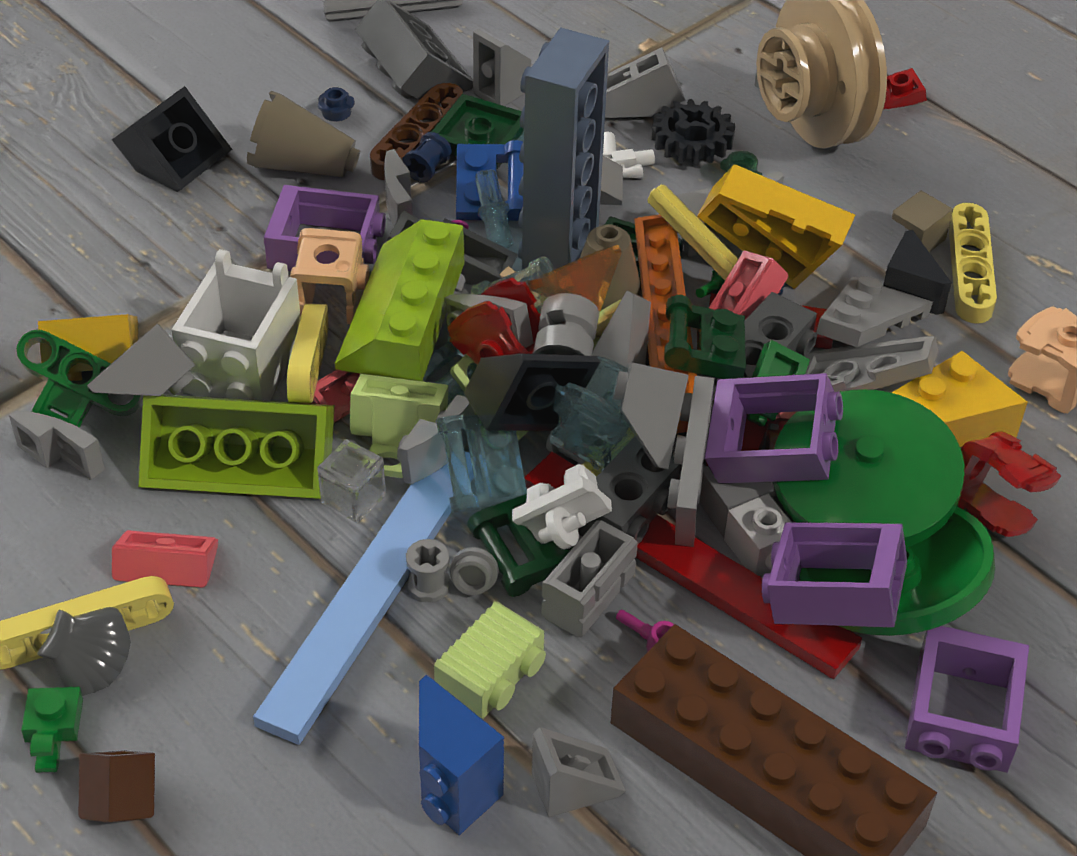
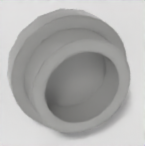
(473, 570)

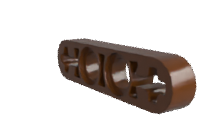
(411, 128)

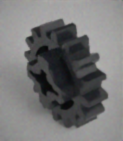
(693, 131)

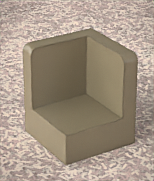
(926, 217)

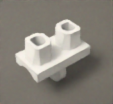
(561, 511)

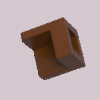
(116, 785)

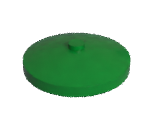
(890, 467)
(941, 579)

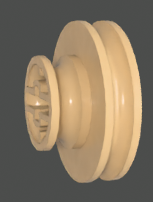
(824, 70)

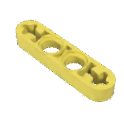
(972, 261)
(307, 354)
(145, 601)

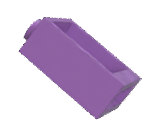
(325, 209)
(772, 395)
(837, 547)
(976, 659)

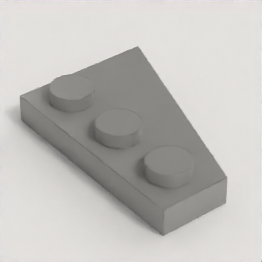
(867, 310)
(875, 363)
(690, 453)

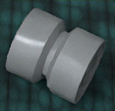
(567, 326)

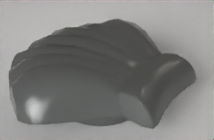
(88, 648)

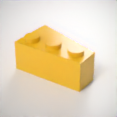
(775, 221)
(967, 399)

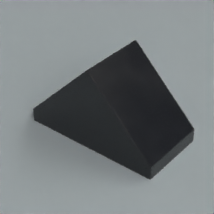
(917, 273)

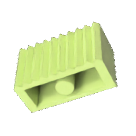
(491, 659)

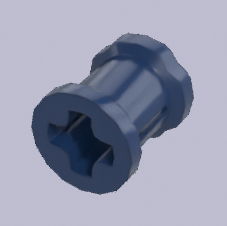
(427, 156)

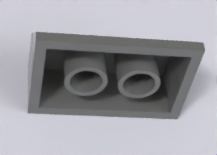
(409, 51)

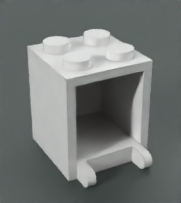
(239, 330)

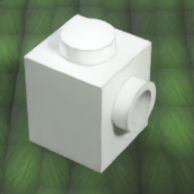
(753, 530)

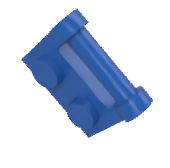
(479, 157)

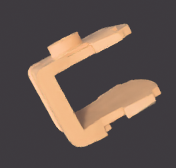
(346, 270)
(1049, 358)

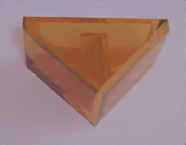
(584, 277)

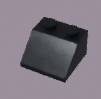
(173, 142)
(519, 389)

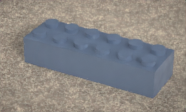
(562, 146)

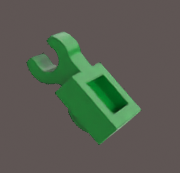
(777, 361)
(48, 719)

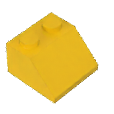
(101, 336)

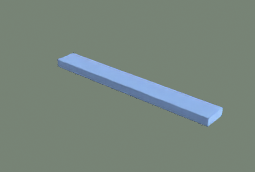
(355, 610)

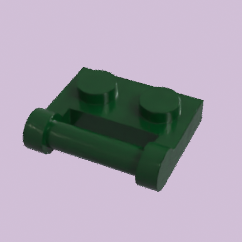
(719, 340)
(542, 557)

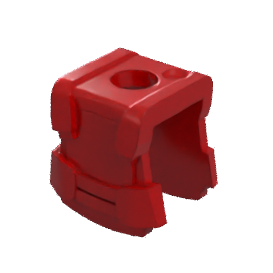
(486, 329)
(1016, 467)

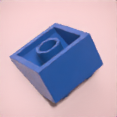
(457, 758)

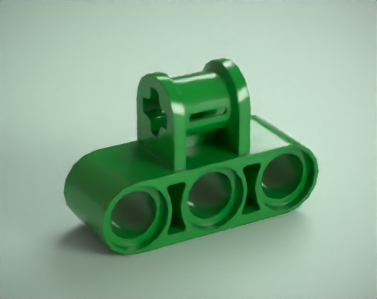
(59, 391)

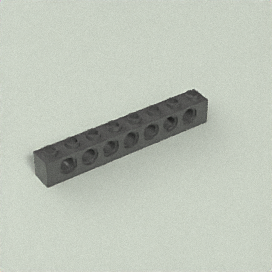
(641, 489)

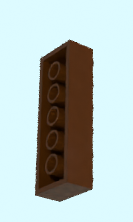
(767, 753)

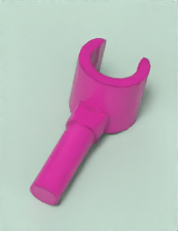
(648, 632)

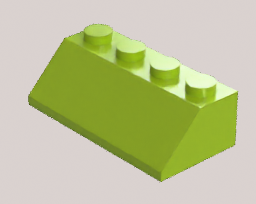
(404, 302)
(234, 445)

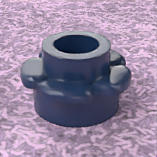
(335, 104)

